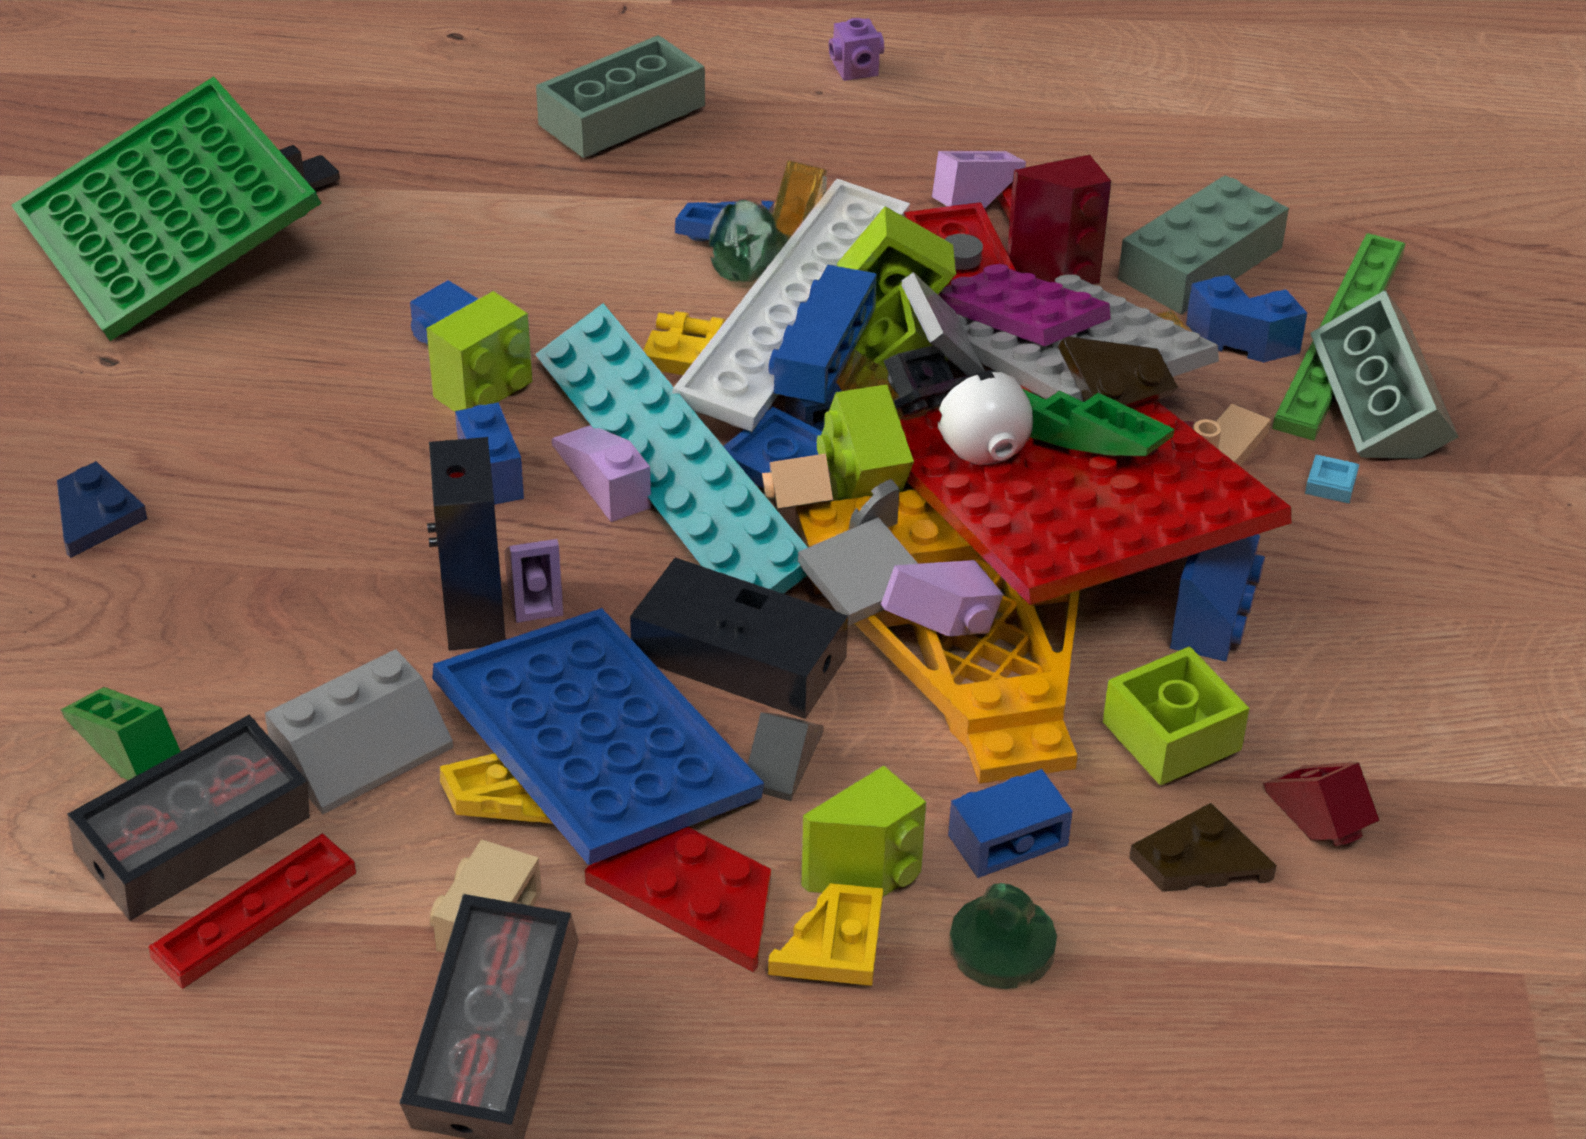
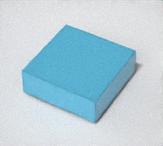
(1332, 478)

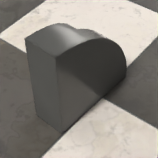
(882, 505)

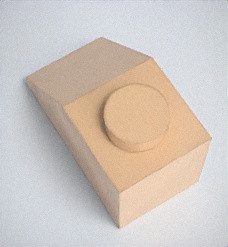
(798, 481)

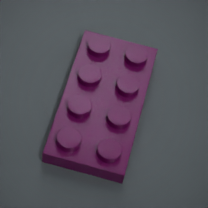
(1024, 304)

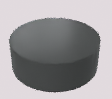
(966, 250)

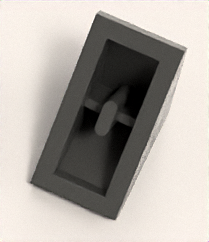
(783, 752)

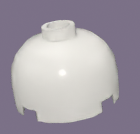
(986, 419)

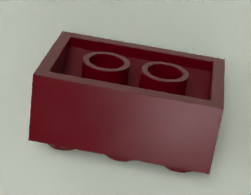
(1059, 219)

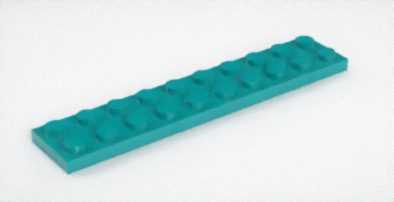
(691, 474)

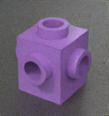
(856, 49)

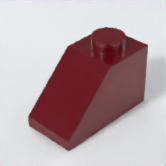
(1325, 800)

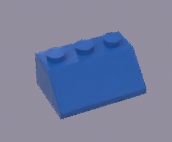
(1213, 595)

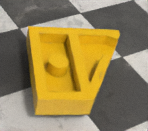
(488, 790)
(835, 938)

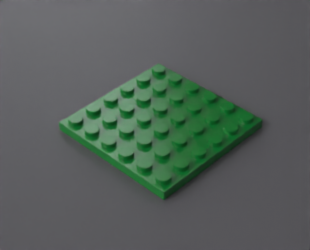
(164, 207)

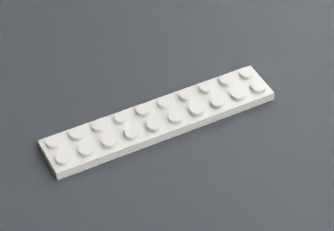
(732, 371)

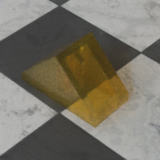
(798, 195)

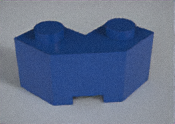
(1262, 325)

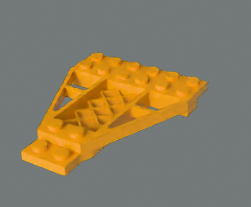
(1002, 721)

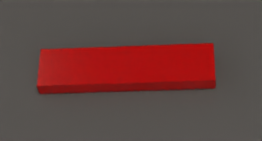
(251, 910)

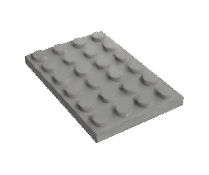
(1044, 368)

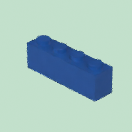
(823, 333)

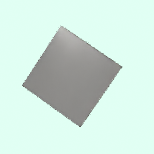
(941, 325)
(855, 568)

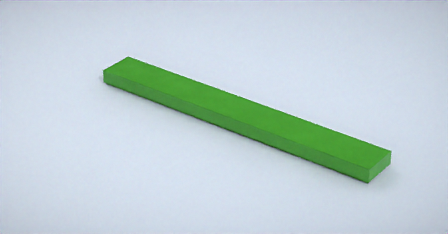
(1310, 391)

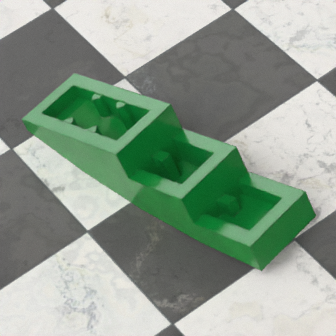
(1095, 425)

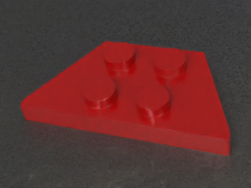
(693, 890)

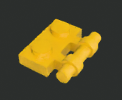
(675, 350)

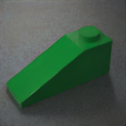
(123, 730)

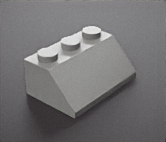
(359, 730)

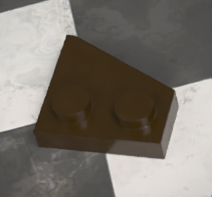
(1117, 370)
(1200, 852)

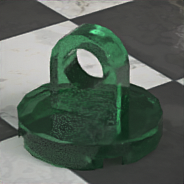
(744, 241)
(1003, 938)

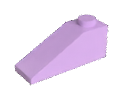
(607, 469)

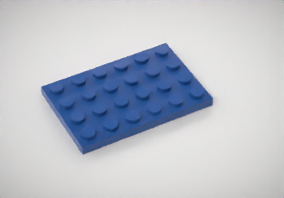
(597, 734)

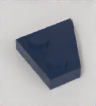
(95, 508)

